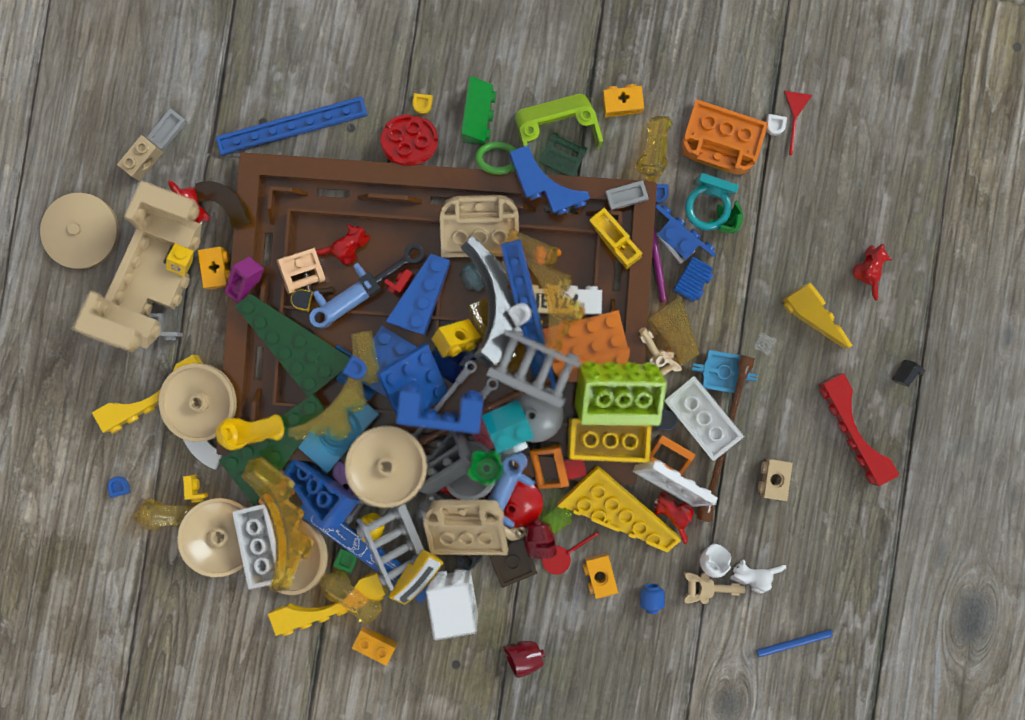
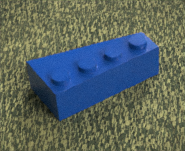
(420, 299)
(321, 494)

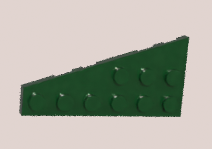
(300, 352)
(273, 451)

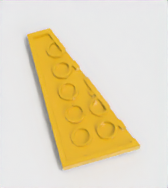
(614, 507)

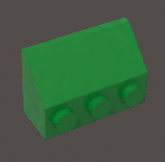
(478, 112)

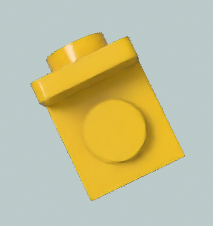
(191, 485)

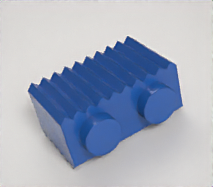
(693, 279)

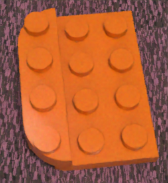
(723, 138)
(593, 340)

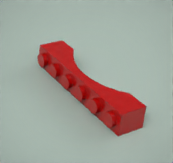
(839, 396)

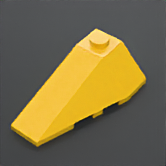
(808, 306)

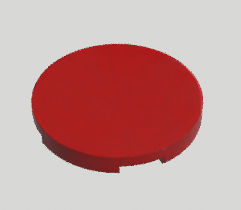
(409, 140)

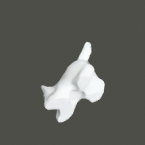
(759, 579)

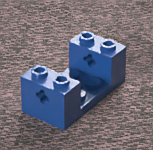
(411, 411)

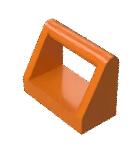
(689, 456)
(563, 480)

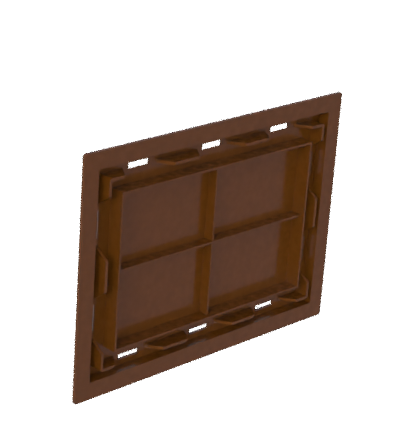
(396, 212)

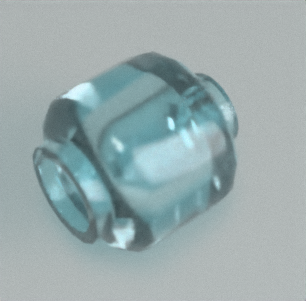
(471, 277)

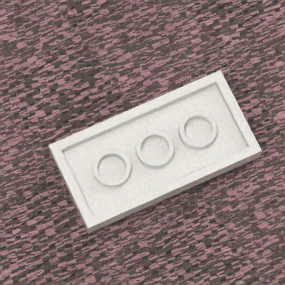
(704, 418)
(675, 484)

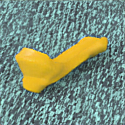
(237, 433)

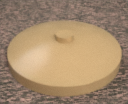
(79, 231)
(196, 401)
(386, 466)
(210, 539)
(313, 568)

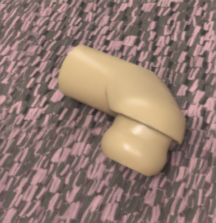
(515, 533)

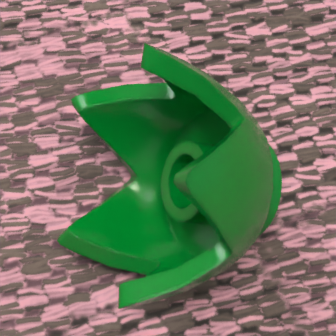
(734, 221)
(479, 461)

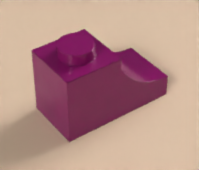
(243, 278)

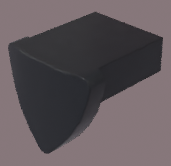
(907, 372)

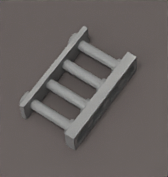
(518, 380)
(406, 528)

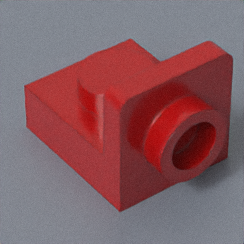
(403, 280)

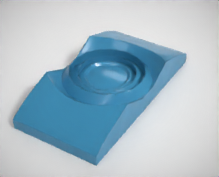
(328, 450)

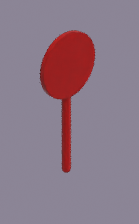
(562, 560)

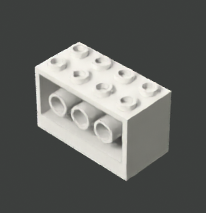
(452, 603)

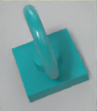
(715, 188)

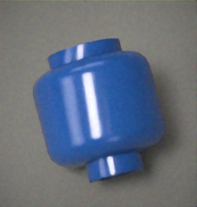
(652, 598)

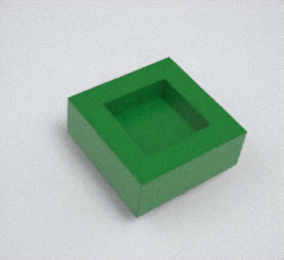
(345, 560)

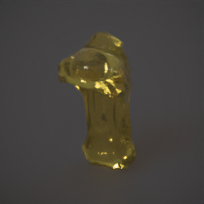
(654, 159)
(154, 514)
(338, 589)

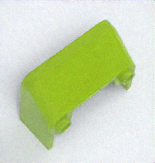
(577, 105)

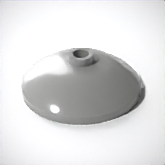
(547, 419)
(467, 488)

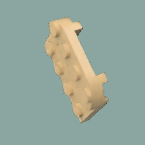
(482, 217)
(465, 528)

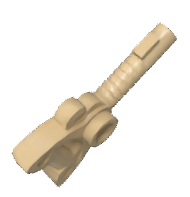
(659, 357)
(707, 588)

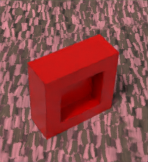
(575, 468)

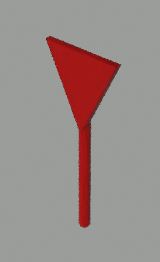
(796, 102)

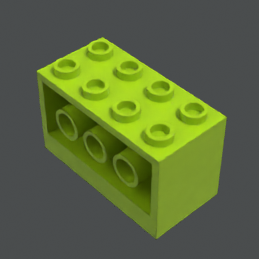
(619, 394)

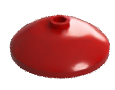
(527, 504)

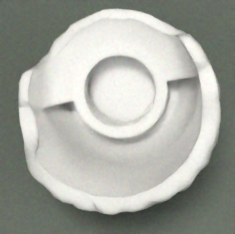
(715, 561)

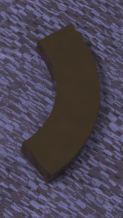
(225, 197)

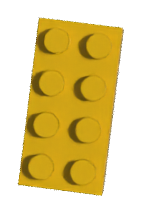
(608, 442)

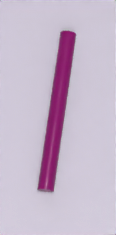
(658, 270)

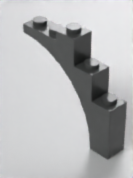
(499, 301)

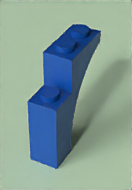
(534, 182)

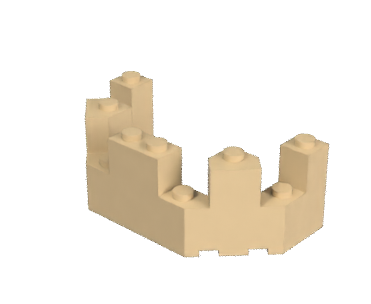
(142, 277)

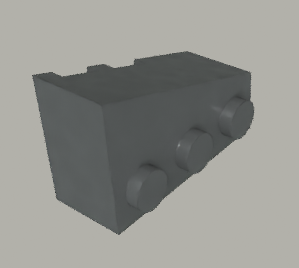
(447, 462)

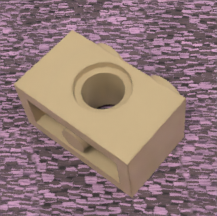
(140, 158)
(781, 488)

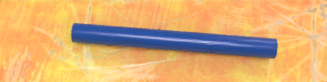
(794, 643)

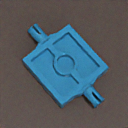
(720, 371)

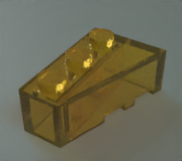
(675, 330)

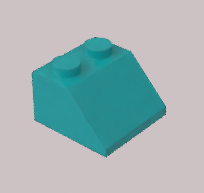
(508, 426)

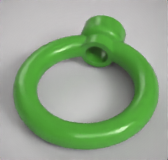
(492, 169)

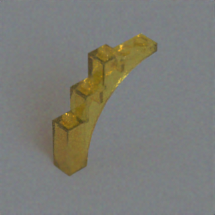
(554, 283)
(352, 396)
(291, 543)

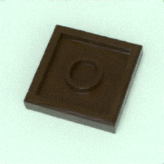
(514, 565)

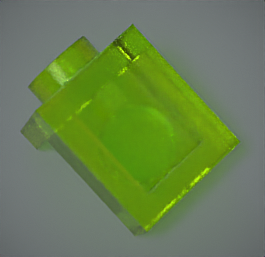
(558, 518)

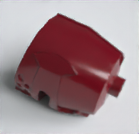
(540, 540)
(524, 658)

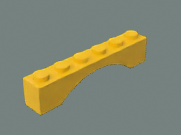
(114, 415)
(291, 616)

